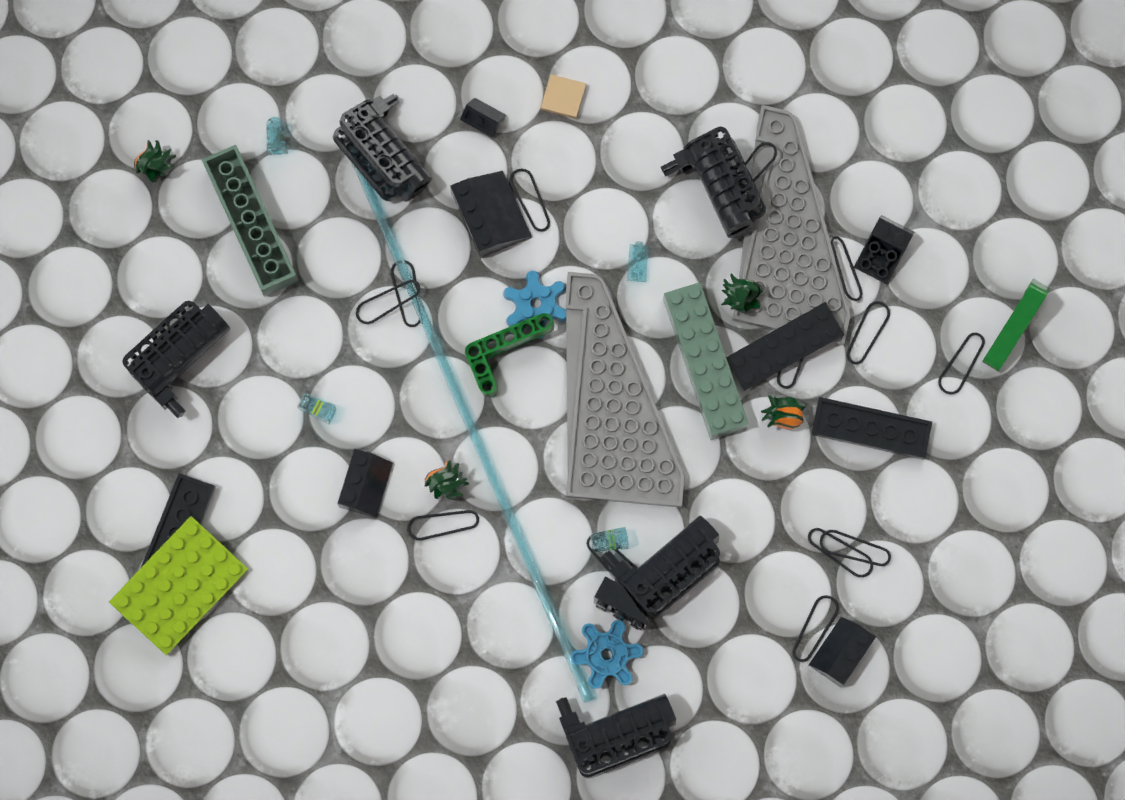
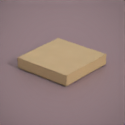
(563, 96)

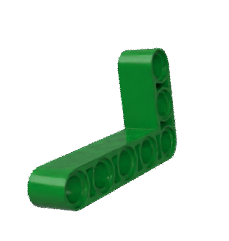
(1016, 324)
(503, 346)

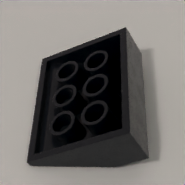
(490, 212)

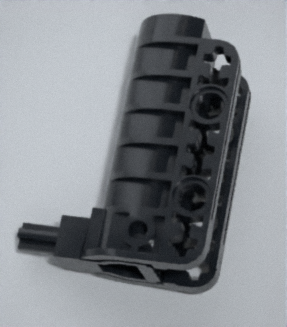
(380, 150)
(721, 181)
(174, 351)
(668, 567)
(617, 733)

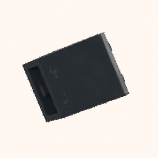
(884, 249)
(614, 598)

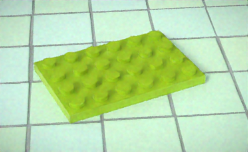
(178, 585)

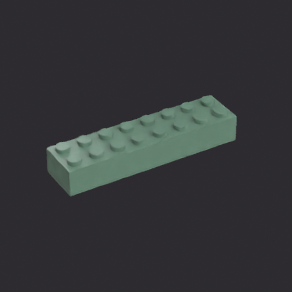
(250, 220)
(705, 361)

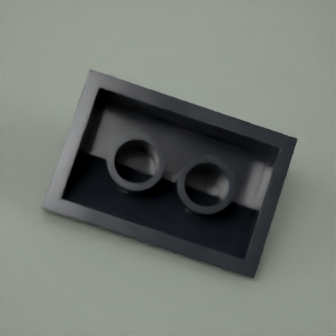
(365, 483)
(842, 651)

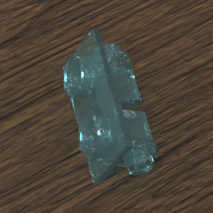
(637, 262)

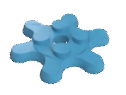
(535, 290)
(613, 642)

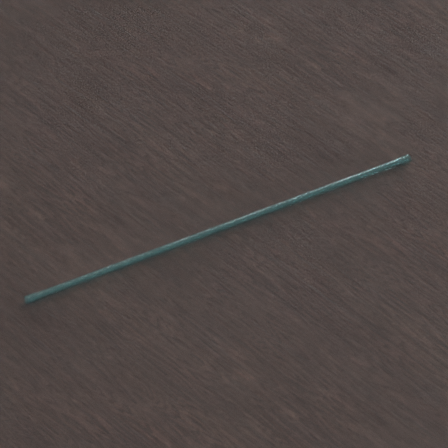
(582, 684)

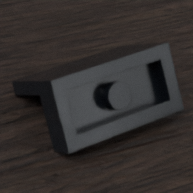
(482, 117)

